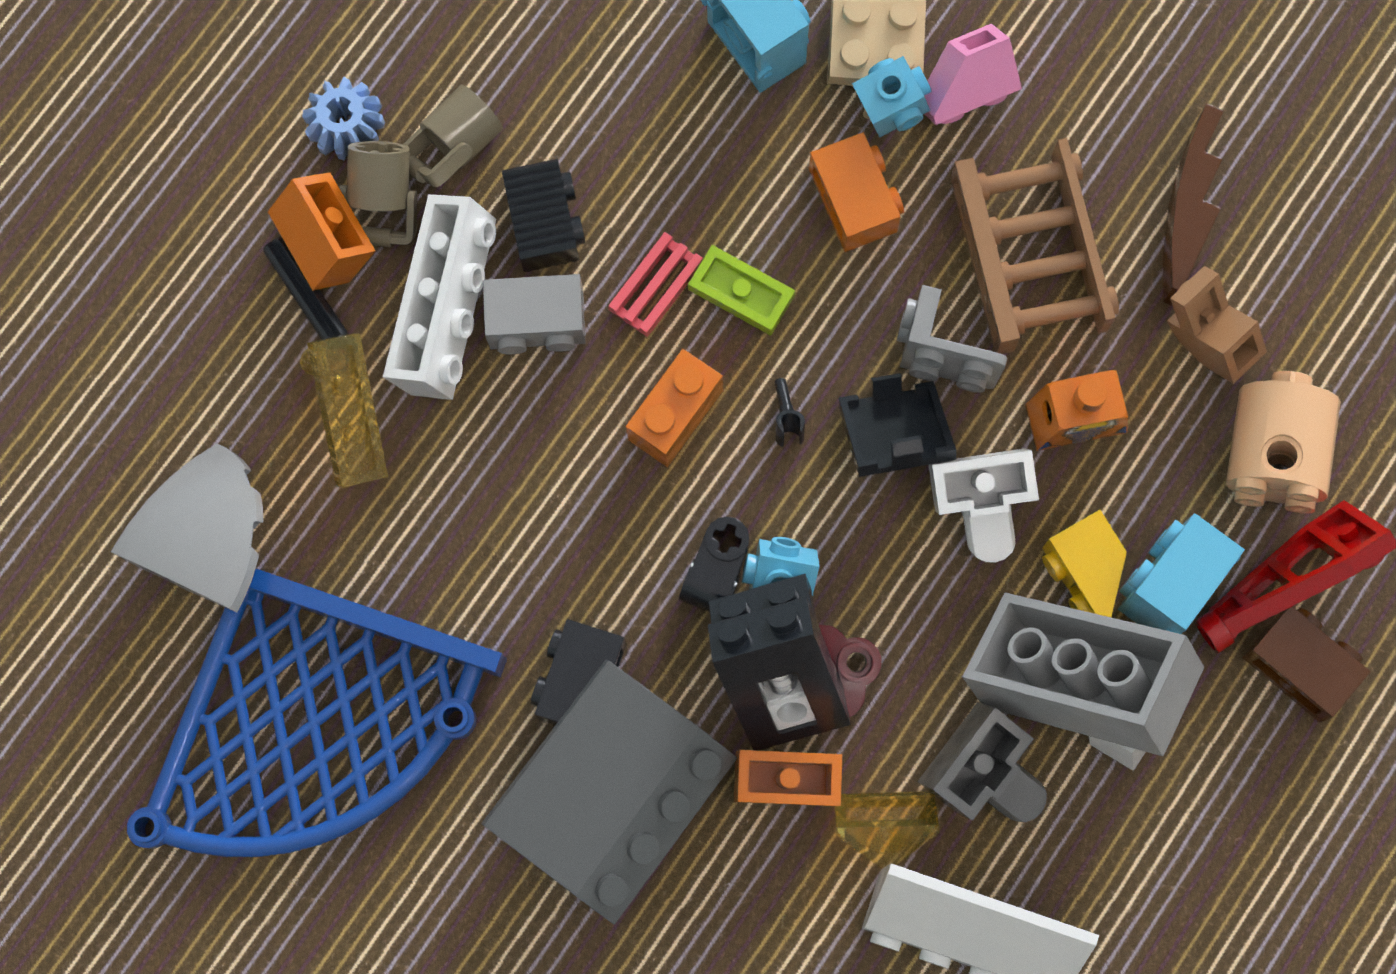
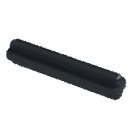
(311, 302)

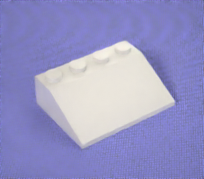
(970, 928)

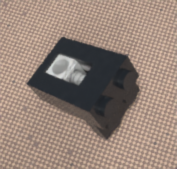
(776, 663)

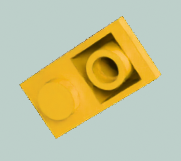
(1088, 562)

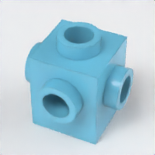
(893, 95)
(779, 561)

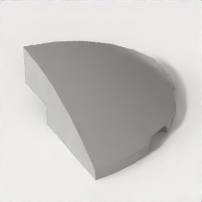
(199, 529)

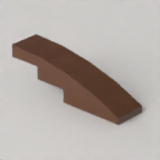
(1188, 215)

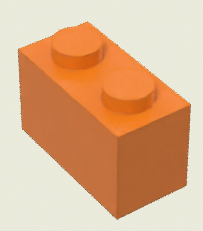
(855, 191)
(321, 231)
(675, 407)
(788, 778)

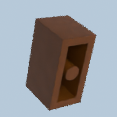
(1307, 663)

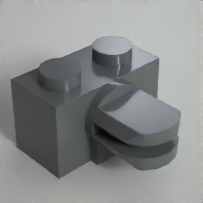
(983, 767)

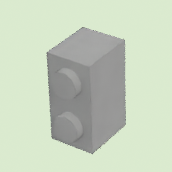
(534, 313)

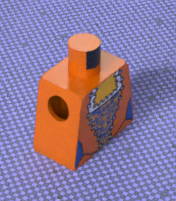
(1080, 409)

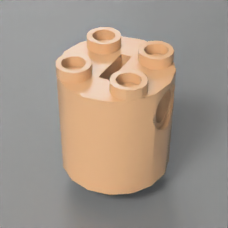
(1285, 425)

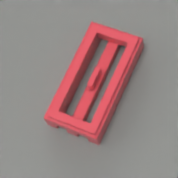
(679, 253)

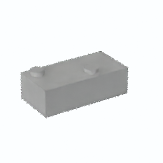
(1085, 672)

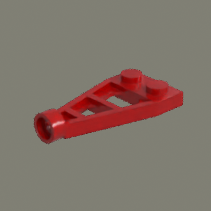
(1341, 532)

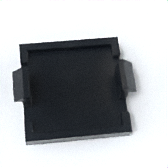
(896, 427)

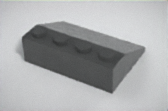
(609, 791)

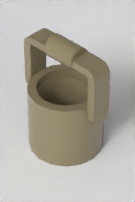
(458, 130)
(381, 183)

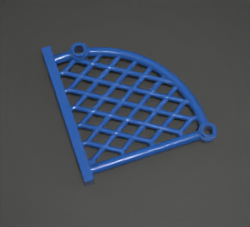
(294, 835)

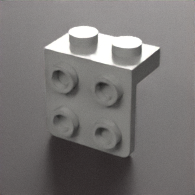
(935, 357)

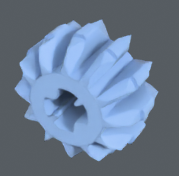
(339, 103)

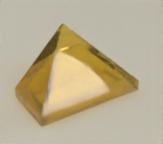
(887, 824)

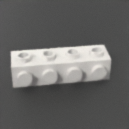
(440, 297)

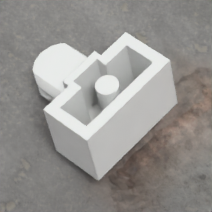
(984, 492)

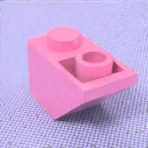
(972, 73)

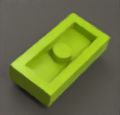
(741, 290)

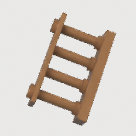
(997, 277)

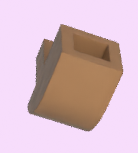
(1214, 330)

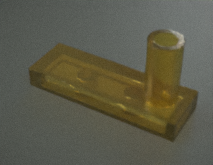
(346, 408)

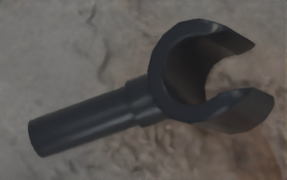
(788, 419)

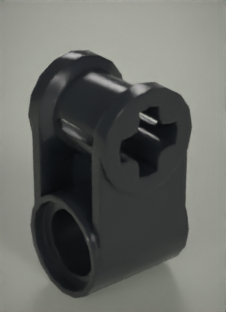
(714, 572)

